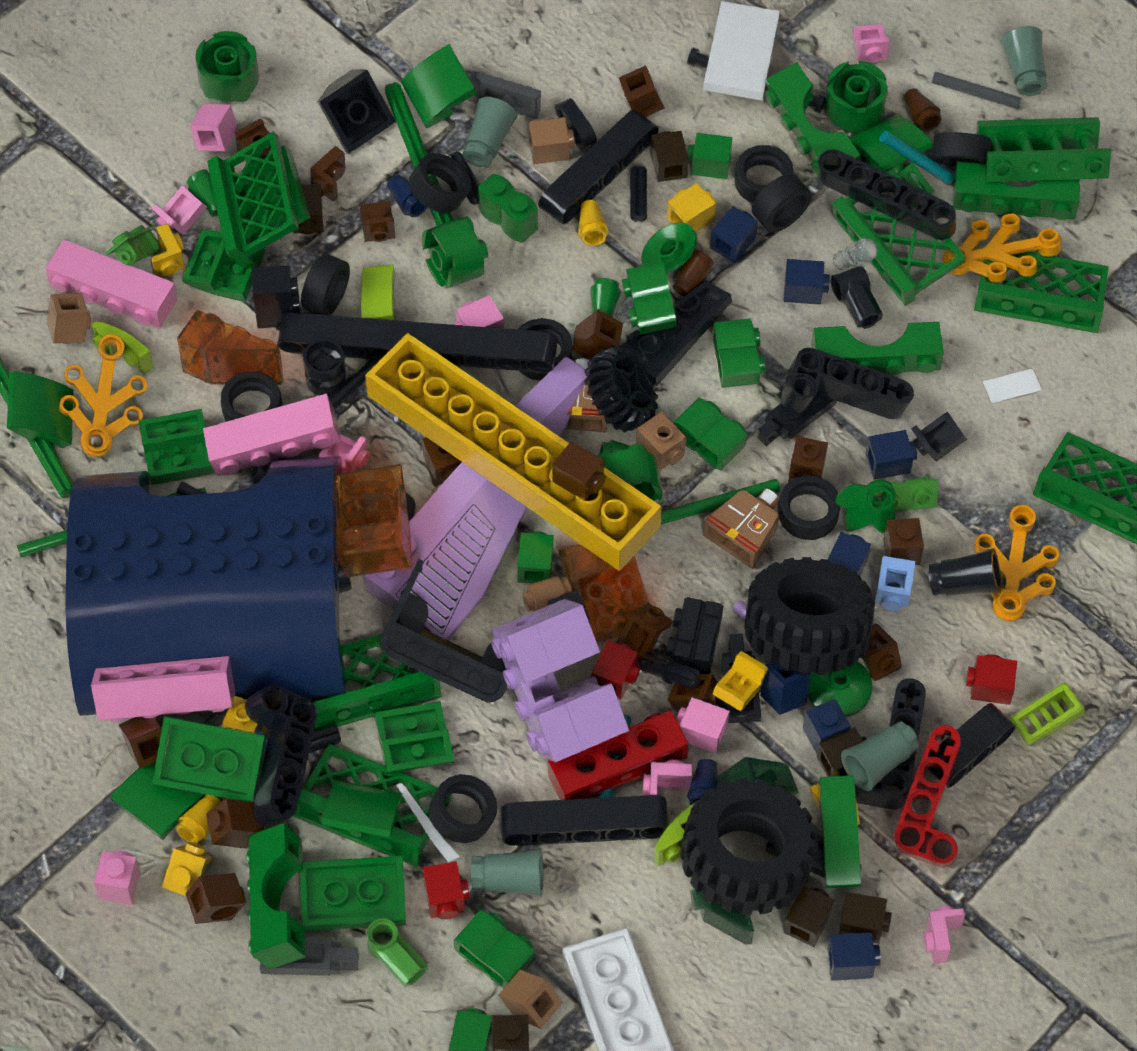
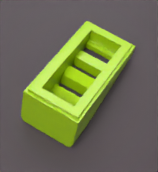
(1063, 692)

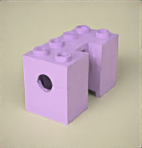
(557, 719)

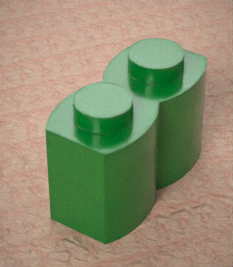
(508, 208)
(650, 298)
(737, 352)
(710, 433)
(494, 948)

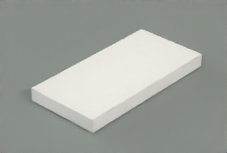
(741, 50)
(616, 994)

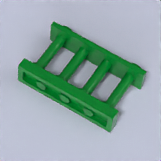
(1044, 149)

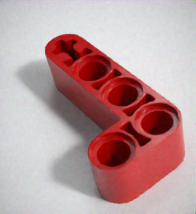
(934, 793)

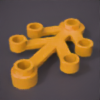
(997, 250)
(101, 401)
(1015, 570)

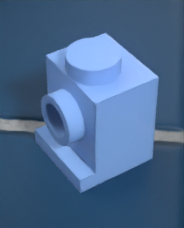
(895, 583)

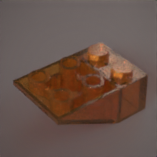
(219, 351)
(372, 521)
(604, 590)

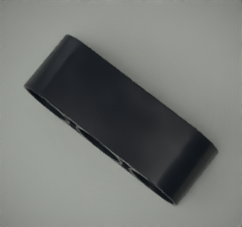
(979, 738)

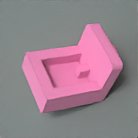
(871, 43)
(180, 211)
(352, 453)
(667, 775)
(936, 937)

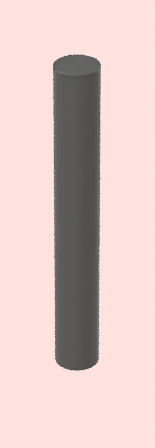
(976, 90)

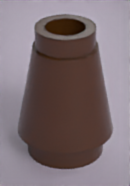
(922, 110)
(693, 272)

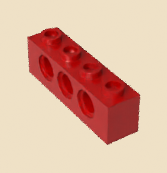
(609, 773)

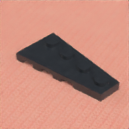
(665, 348)

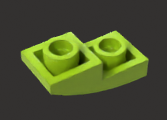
(378, 292)
(134, 351)
(671, 840)

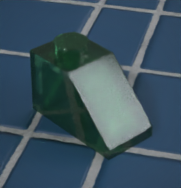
(761, 769)
(730, 923)

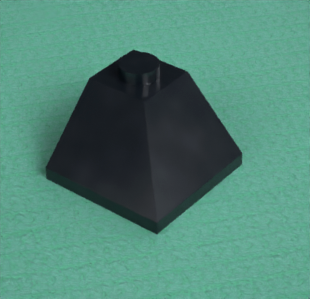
(355, 109)

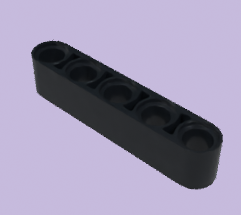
(598, 166)
(894, 206)
(584, 820)

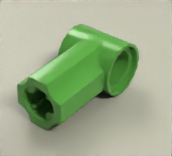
(396, 954)

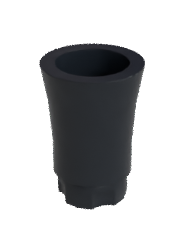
(966, 574)

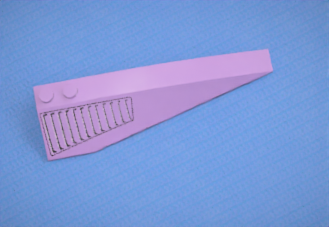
(471, 522)

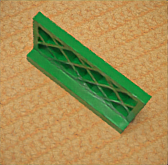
(233, 207)
(885, 262)
(1044, 307)
(1083, 501)
(372, 697)
(400, 843)

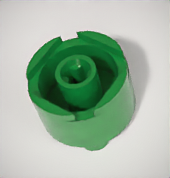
(227, 67)
(856, 96)
(454, 252)
(636, 468)

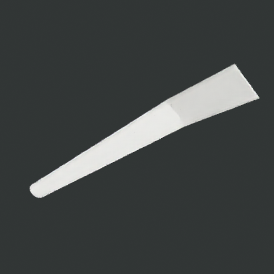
(444, 848)

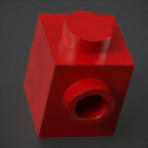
(617, 666)
(992, 679)
(445, 890)

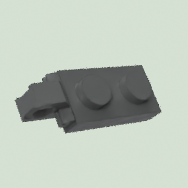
(522, 98)
(321, 958)

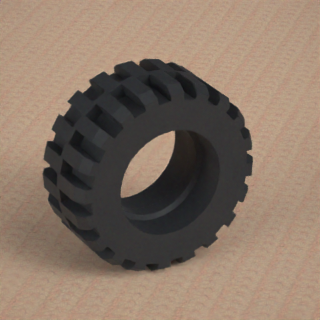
(809, 616)
(740, 882)

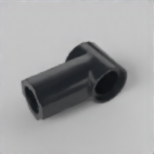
(855, 290)

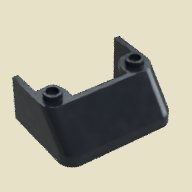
(437, 657)

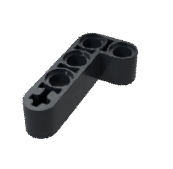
(883, 392)
(901, 775)
(276, 798)

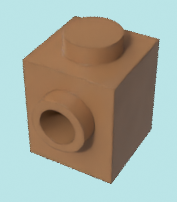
(550, 140)
(68, 318)
(662, 440)
(531, 997)

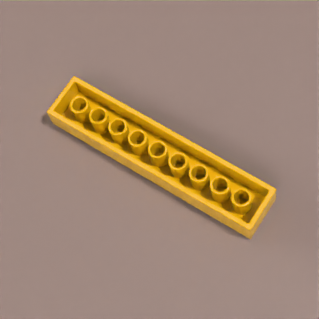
(508, 449)

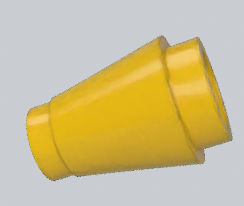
(592, 224)
(193, 824)

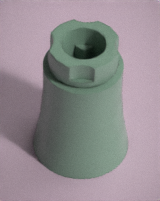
(1026, 59)
(488, 130)
(879, 754)
(509, 872)

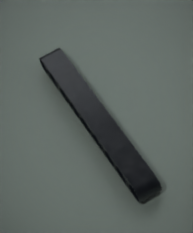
(457, 343)

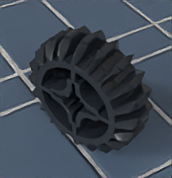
(621, 389)

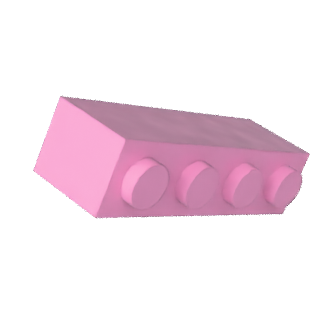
(111, 284)
(272, 435)
(163, 688)

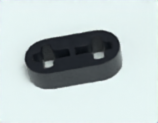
(583, 132)

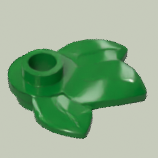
(866, 509)

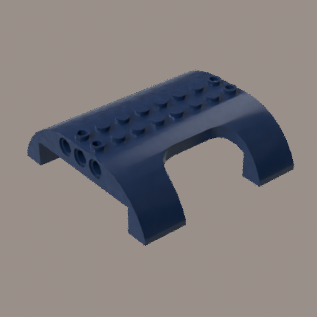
(208, 579)

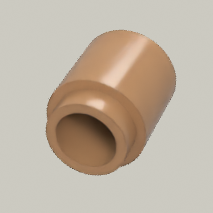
(542, 591)

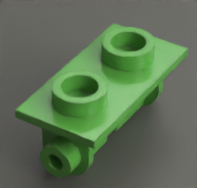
(135, 245)
(914, 494)

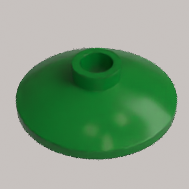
(671, 246)
(851, 695)

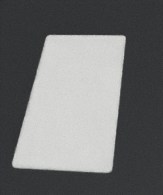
(1012, 385)

